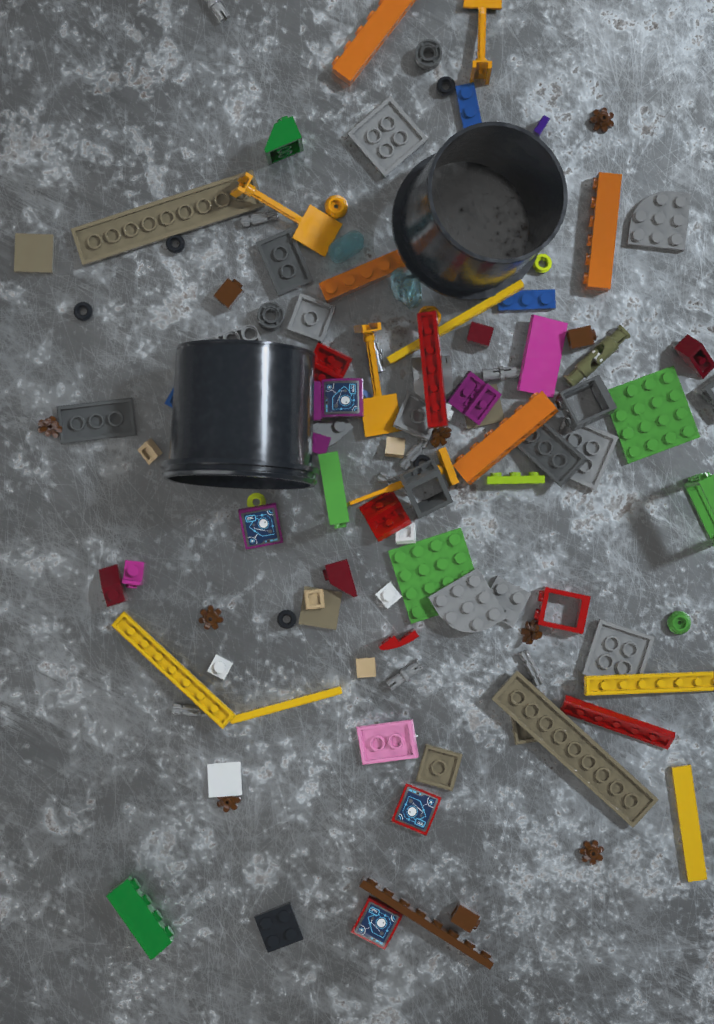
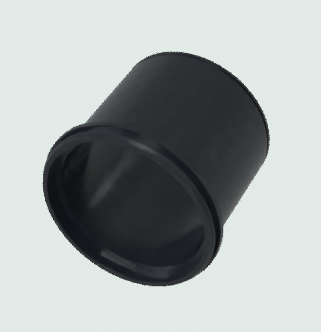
(429, 248)
(242, 416)

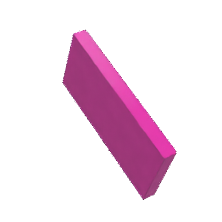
(542, 356)

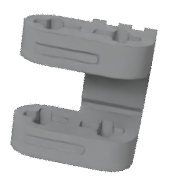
(418, 375)

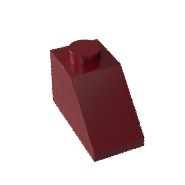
(695, 356)
(340, 576)
(111, 585)

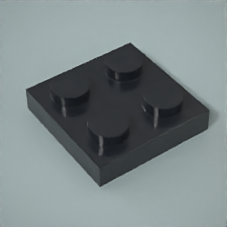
(279, 927)

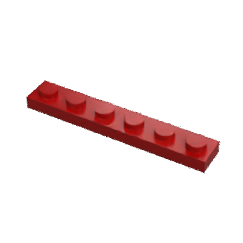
(432, 369)
(617, 722)

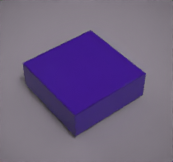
(541, 126)

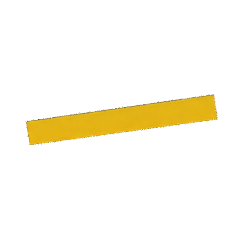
(460, 319)
(173, 670)
(648, 683)

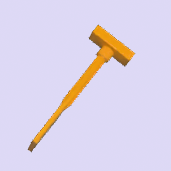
(480, 66)
(314, 229)
(380, 409)
(445, 468)

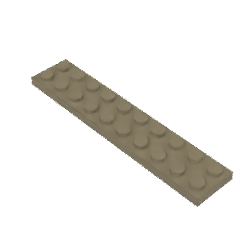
(162, 219)
(574, 748)

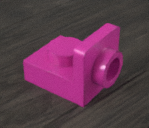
(133, 573)

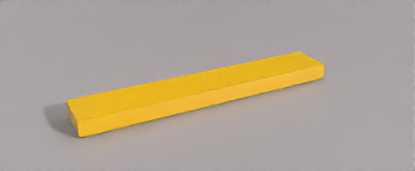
(286, 704)
(689, 823)

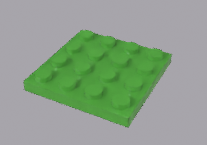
(652, 415)
(427, 568)

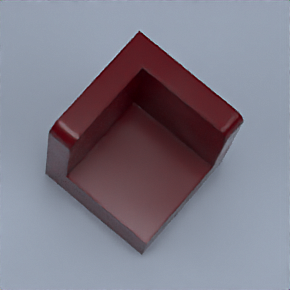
(479, 334)

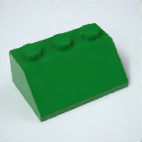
(283, 141)

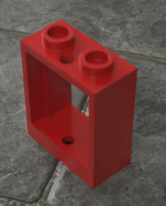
(581, 613)

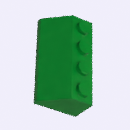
(140, 916)

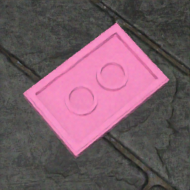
(387, 741)

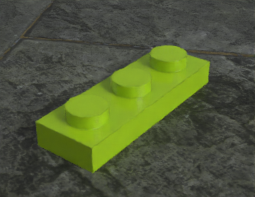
(515, 478)

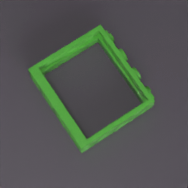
(334, 489)
(702, 495)

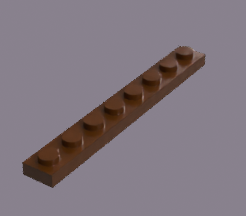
(434, 926)

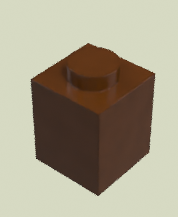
(229, 293)
(580, 337)
(465, 917)

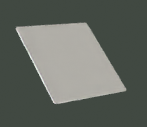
(224, 779)

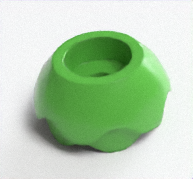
(673, 625)

